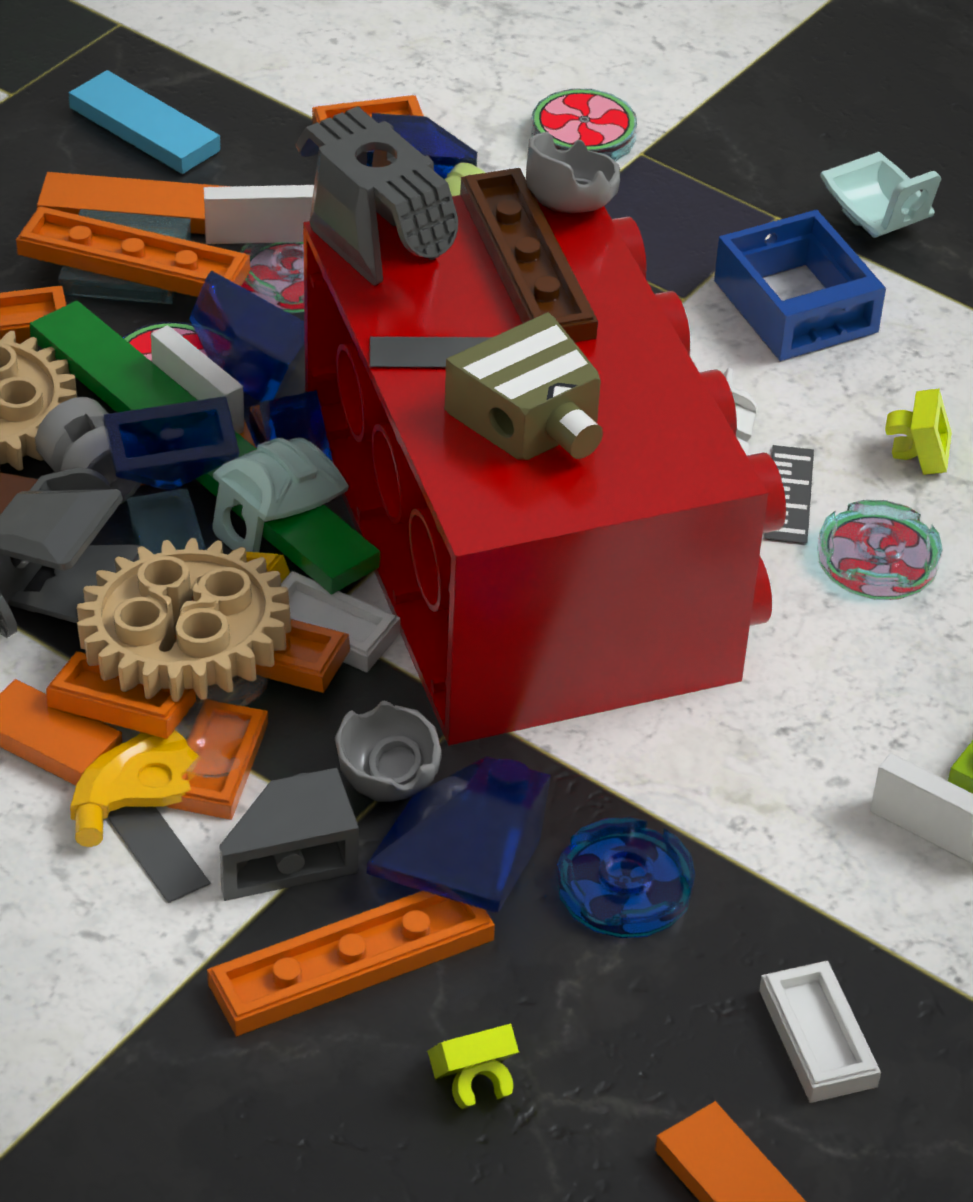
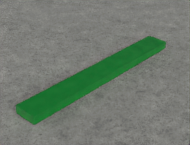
(129, 381)

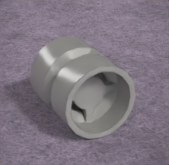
(76, 438)

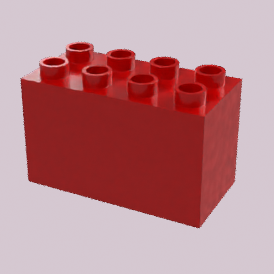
(550, 575)

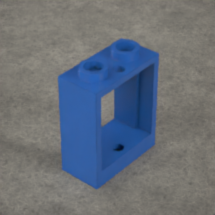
(792, 327)

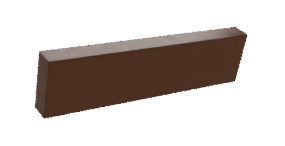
(526, 251)

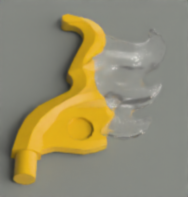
(151, 768)

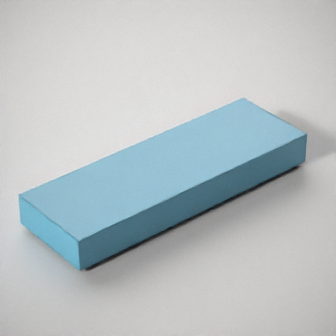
(144, 121)

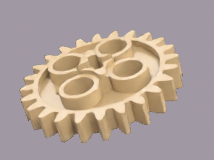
(29, 389)
(228, 628)

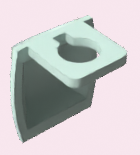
(881, 194)
(272, 484)

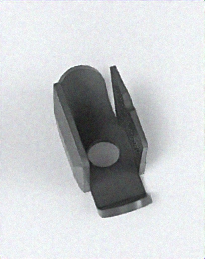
(397, 187)
(55, 529)

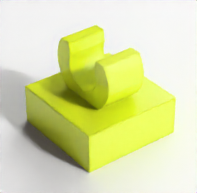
(926, 432)
(476, 1055)

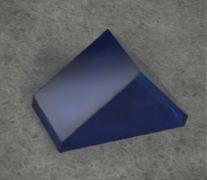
(288, 419)
(171, 442)

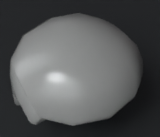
(570, 178)
(388, 752)

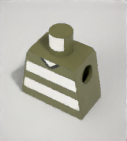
(527, 391)

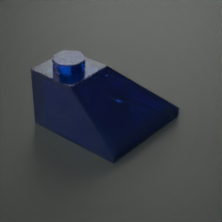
(467, 834)

